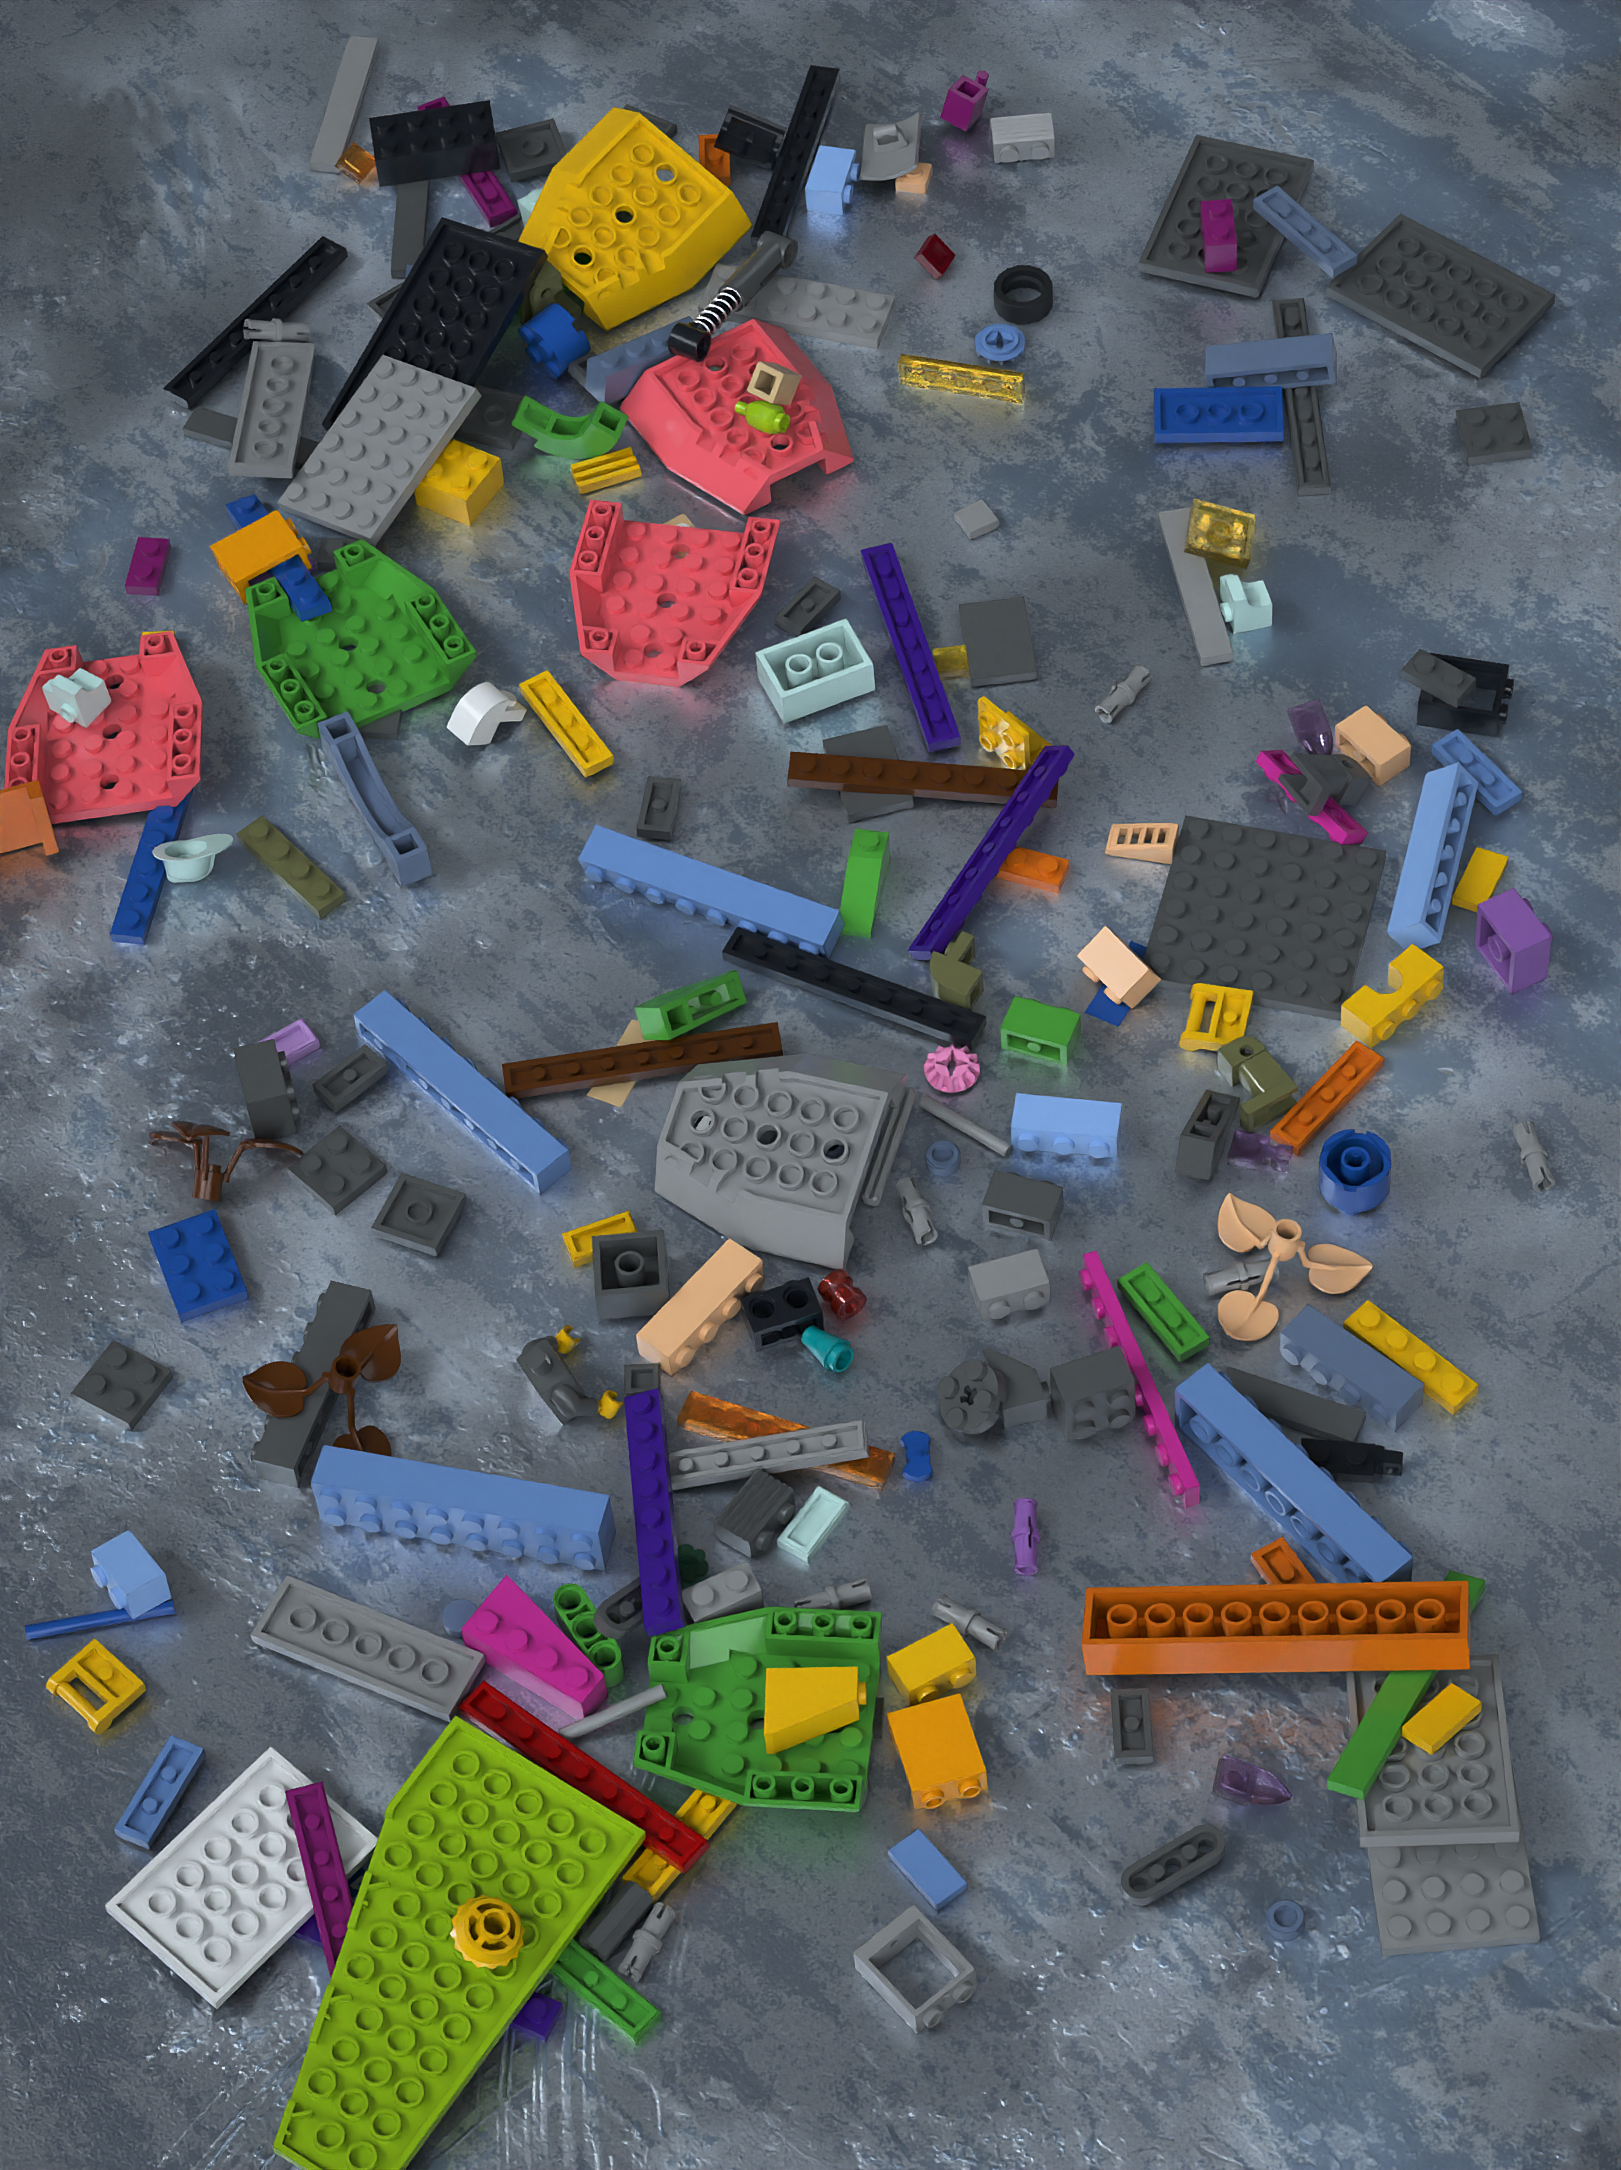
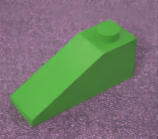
(864, 881)
(690, 1006)

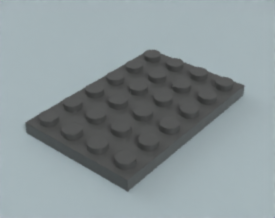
(1218, 172)
(1440, 295)

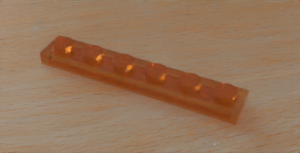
(734, 1422)

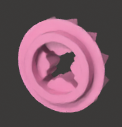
(965, 1073)

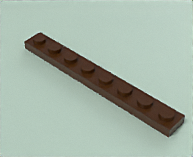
(906, 778)
(639, 1060)

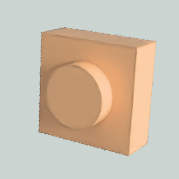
(916, 180)

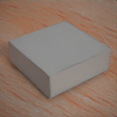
(976, 519)

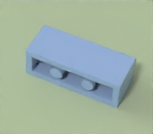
(1066, 1125)

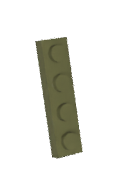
(291, 867)

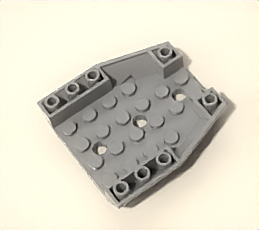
(782, 1193)

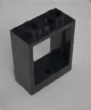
(1466, 719)

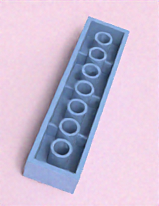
(1286, 1482)
(464, 1508)

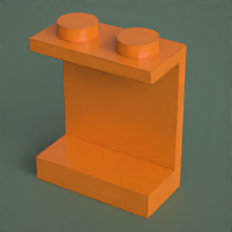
(25, 819)

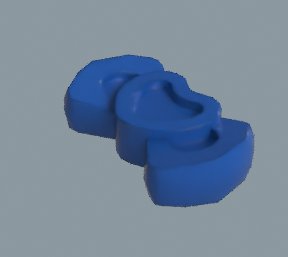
(917, 1456)

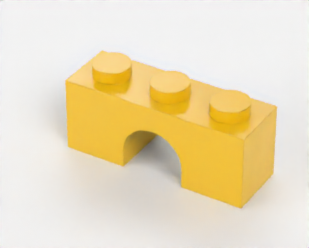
(1376, 1015)

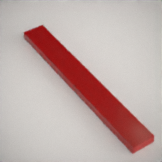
(555, 1754)

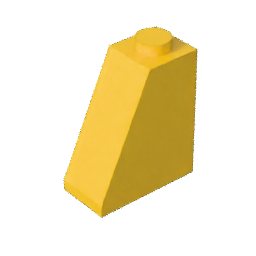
(809, 1703)

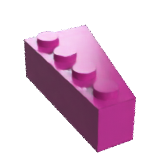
(534, 1651)

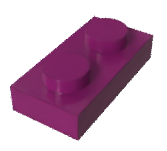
(148, 566)

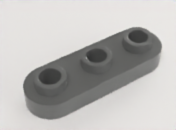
(620, 1612)
(1180, 1852)

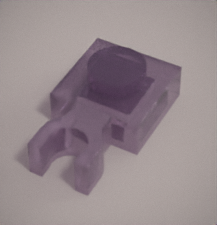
(1254, 1150)

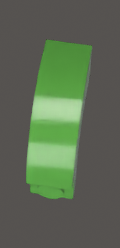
(570, 436)

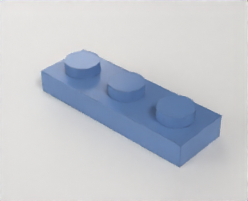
(1494, 787)
(160, 1792)

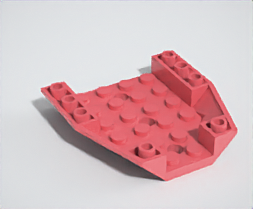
(697, 434)
(629, 570)
(151, 757)

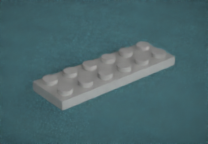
(812, 308)
(272, 410)
(368, 1648)

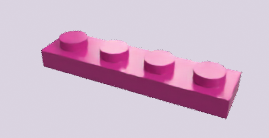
(1333, 818)

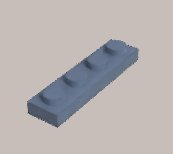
(1305, 231)

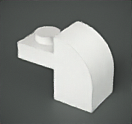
(481, 712)

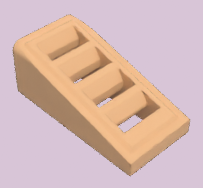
(1144, 851)

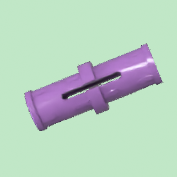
(1025, 1536)

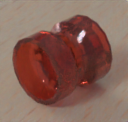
(844, 1297)

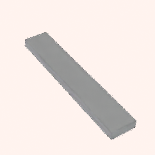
(344, 103)
(1195, 591)
(769, 1453)

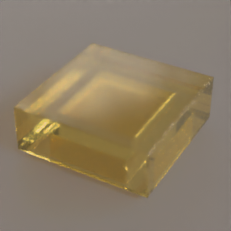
(951, 662)

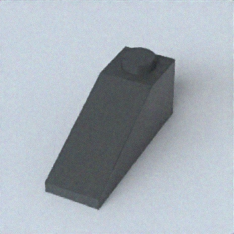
(1206, 1135)

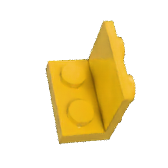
(1008, 736)

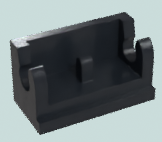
(750, 137)

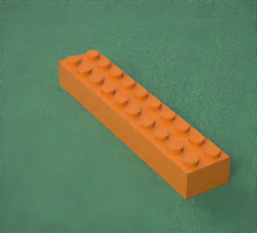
(1277, 1628)

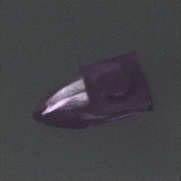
(1312, 727)
(1247, 1783)

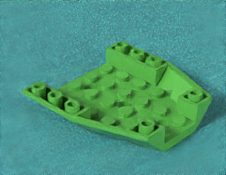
(391, 617)
(720, 1680)

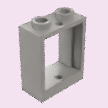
(895, 1938)

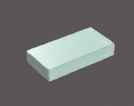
(813, 1524)

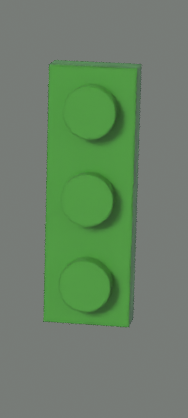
(1163, 1312)

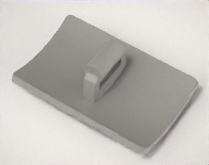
(890, 149)

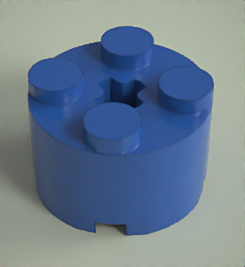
(553, 339)
(1354, 1171)

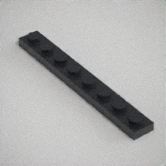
(796, 152)
(274, 302)
(854, 988)

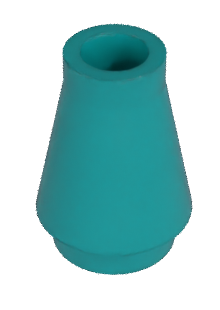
(830, 1350)

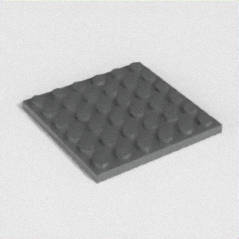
(1265, 915)

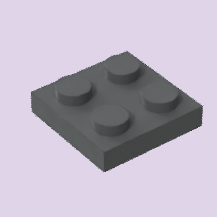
(530, 149)
(1493, 434)
(337, 1170)
(419, 1214)
(122, 1385)

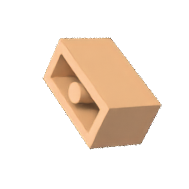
(1373, 744)
(1118, 967)

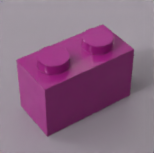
(1218, 235)

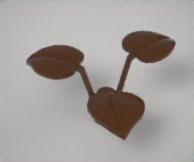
(208, 1176)
(372, 1353)

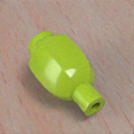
(764, 416)

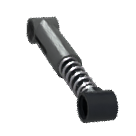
(771, 255)

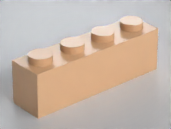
(700, 1307)

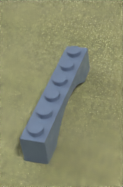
(390, 829)

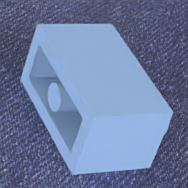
(832, 180)
(130, 1575)

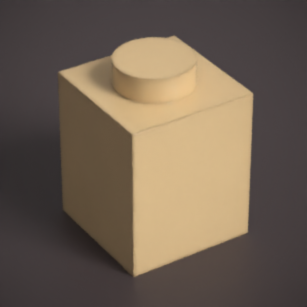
(774, 383)

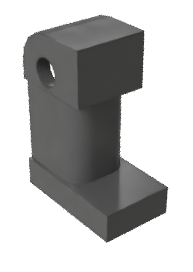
(1325, 777)

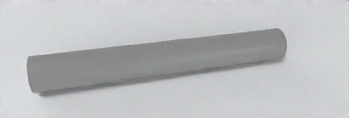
(966, 1125)
(614, 1712)

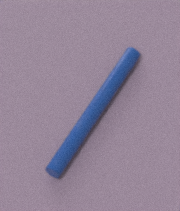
(93, 1620)

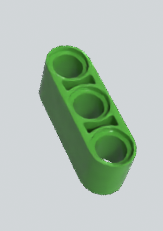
(579, 1622)

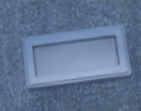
(928, 1869)

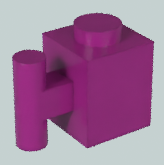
(965, 101)

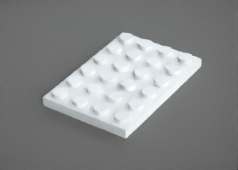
(232, 1882)

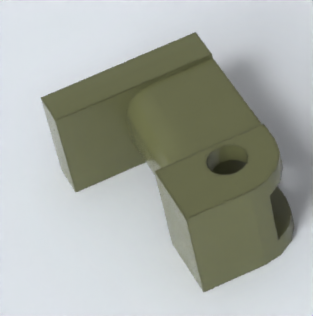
(544, 293)
(1260, 1077)

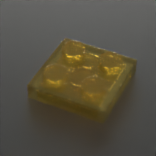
(1220, 533)

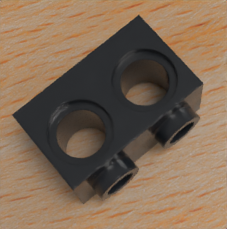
(784, 1321)

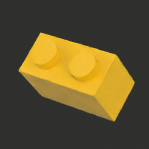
(932, 1666)

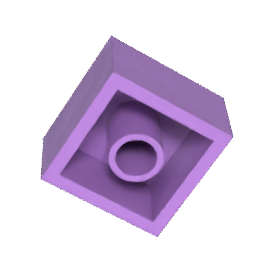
(1513, 940)

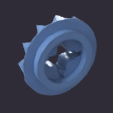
(1010, 336)

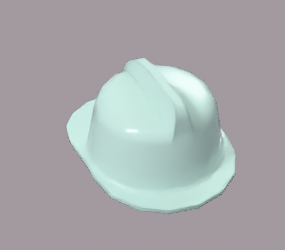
(191, 858)

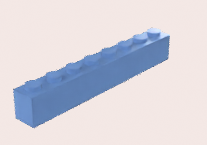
(710, 891)
(463, 1091)

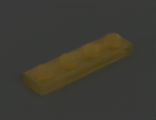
(961, 378)

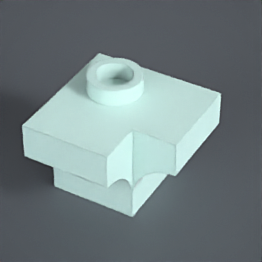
(1244, 604)
(77, 697)

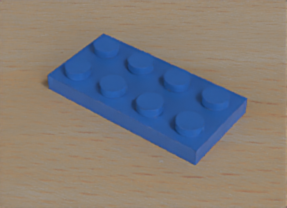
(1218, 414)

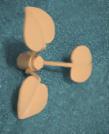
(1247, 1226)

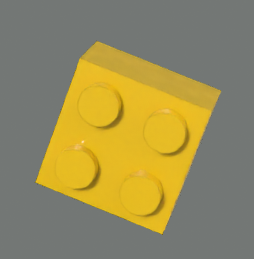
(460, 482)

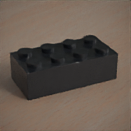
(434, 143)

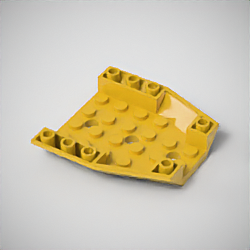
(675, 229)

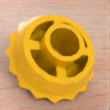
(487, 1931)

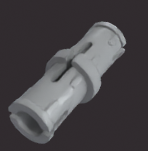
(276, 330)
(1123, 693)
(1533, 1156)
(916, 1210)
(1237, 1277)
(837, 1597)
(969, 1622)
(647, 1941)

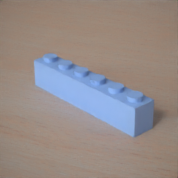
(1433, 857)

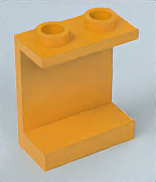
(258, 549)
(938, 1751)

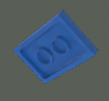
(198, 1265)

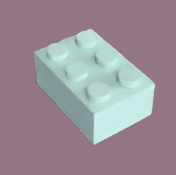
(815, 671)

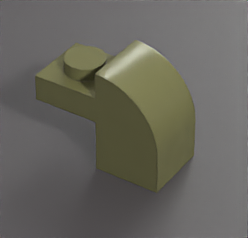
(952, 975)

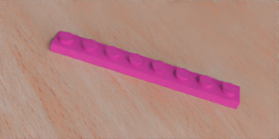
(1156, 1418)

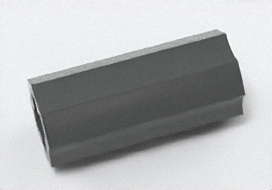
(616, 1920)

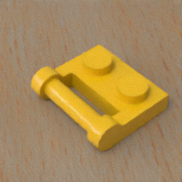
(1228, 1018)
(102, 1675)

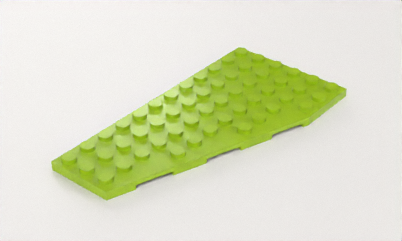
(403, 2006)

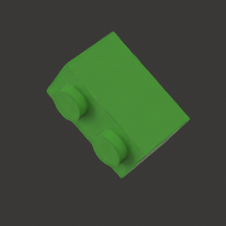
(1040, 1030)

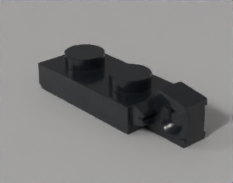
(1353, 1460)

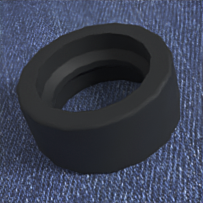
(1023, 277)

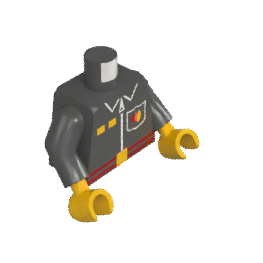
(556, 1381)

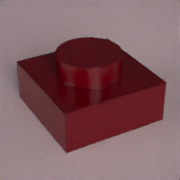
(934, 256)

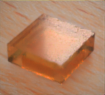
(356, 163)

